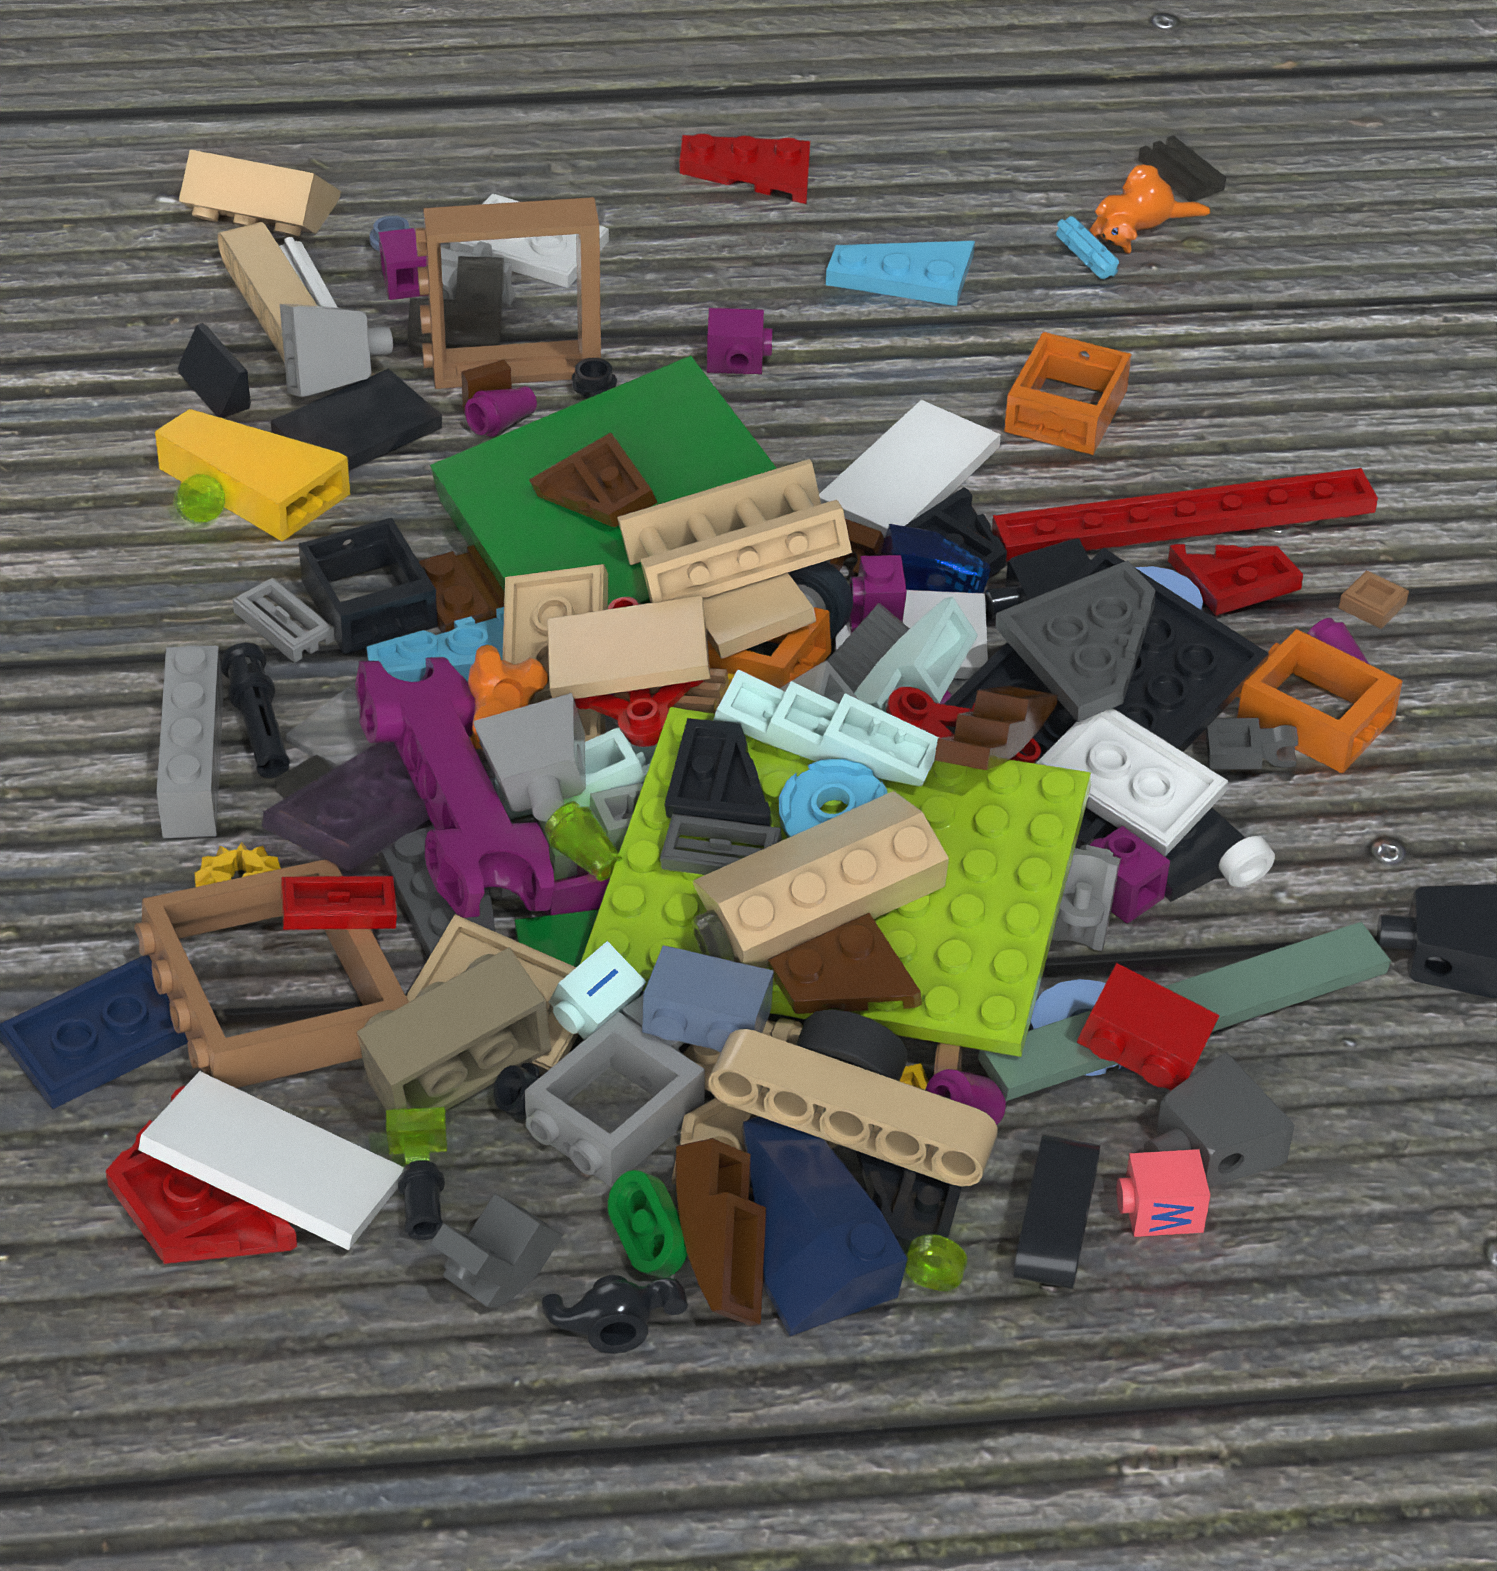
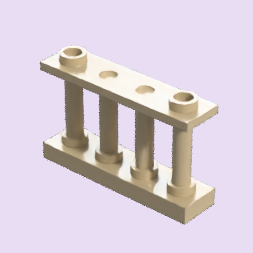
(735, 534)

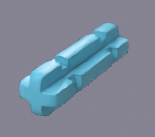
(1087, 247)

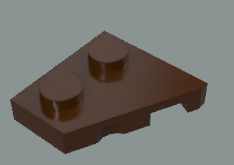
(596, 483)
(844, 971)

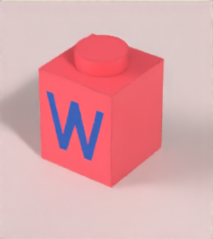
(1164, 1193)

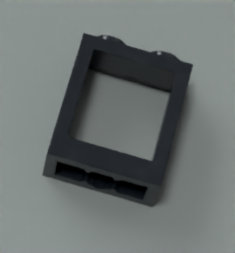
(379, 614)

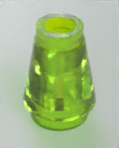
(582, 839)

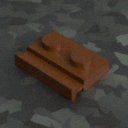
(463, 587)

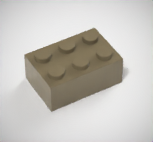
(456, 1035)

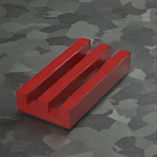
(338, 902)

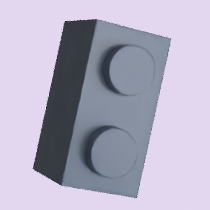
(704, 998)

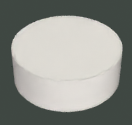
(1247, 861)

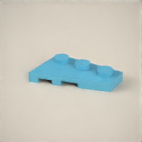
(904, 270)

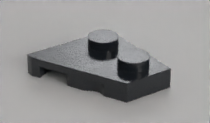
(961, 524)

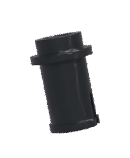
(421, 1189)

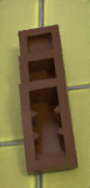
(997, 728)

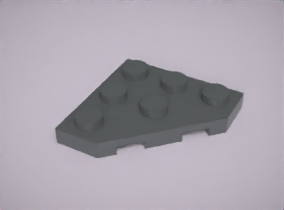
(1084, 637)

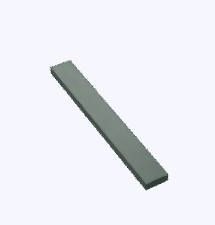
(1232, 991)

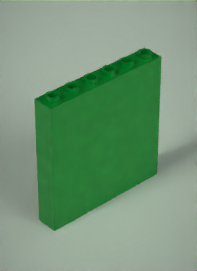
(667, 424)

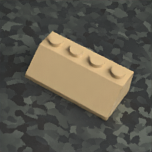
(825, 878)

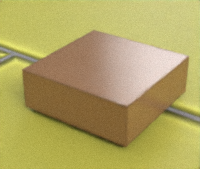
(1373, 599)

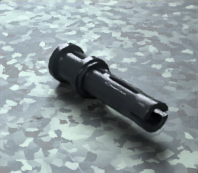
(252, 694)

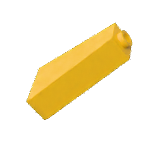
(264, 475)

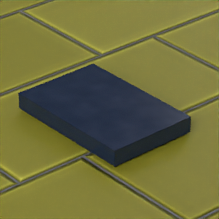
(93, 1033)

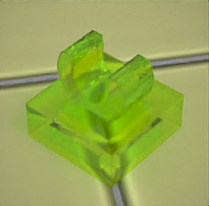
(416, 1132)

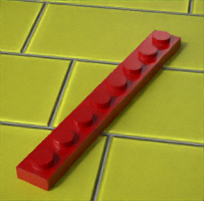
(1189, 512)

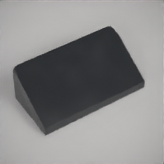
(215, 373)

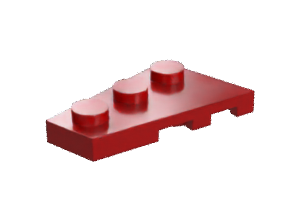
(762, 162)

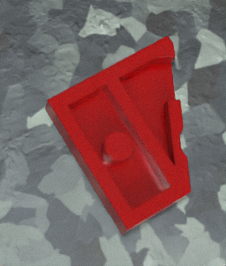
(1237, 574)

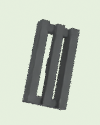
(706, 856)

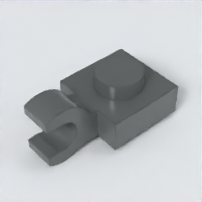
(1243, 745)

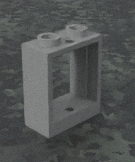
(640, 1057)

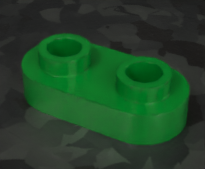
(647, 1223)

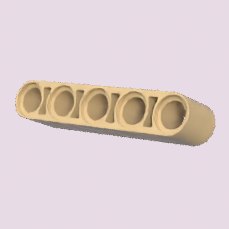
(262, 276)
(853, 1107)

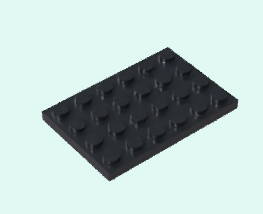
(1178, 687)

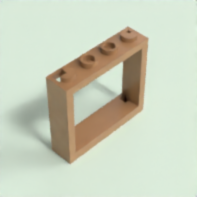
(503, 221)
(277, 1049)

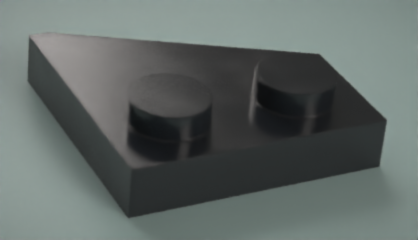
(716, 776)
(909, 1200)

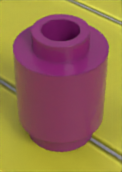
(969, 1090)

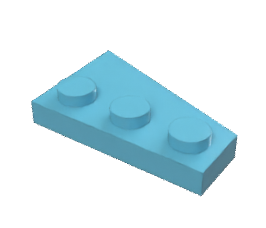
(407, 655)

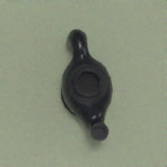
(616, 1311)

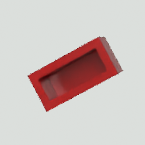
(1147, 1028)

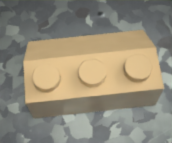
(256, 193)

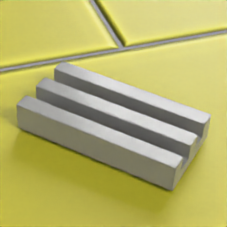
(275, 622)

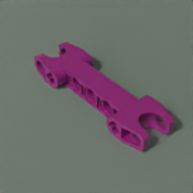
(472, 835)

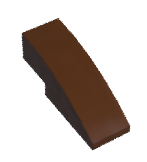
(722, 1227)

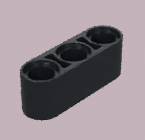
(1057, 1211)

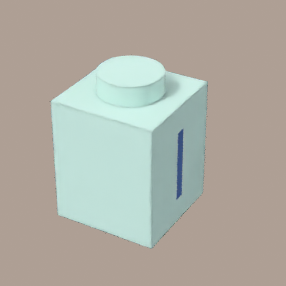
(595, 991)

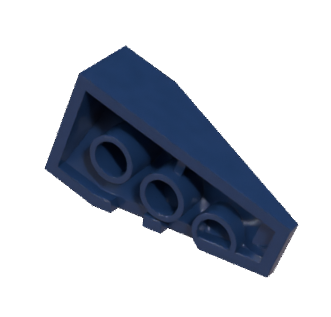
(823, 1233)

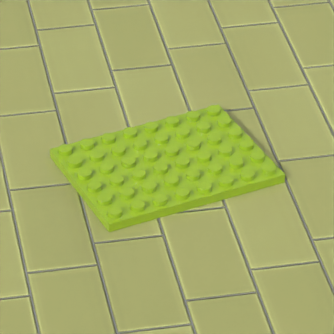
(968, 946)

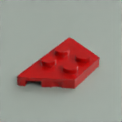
(188, 1216)

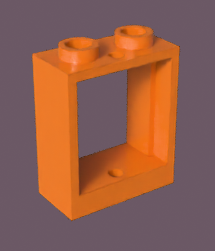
(1059, 418)
(794, 656)
(1320, 735)

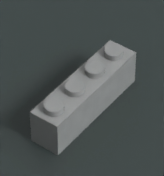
(190, 742)

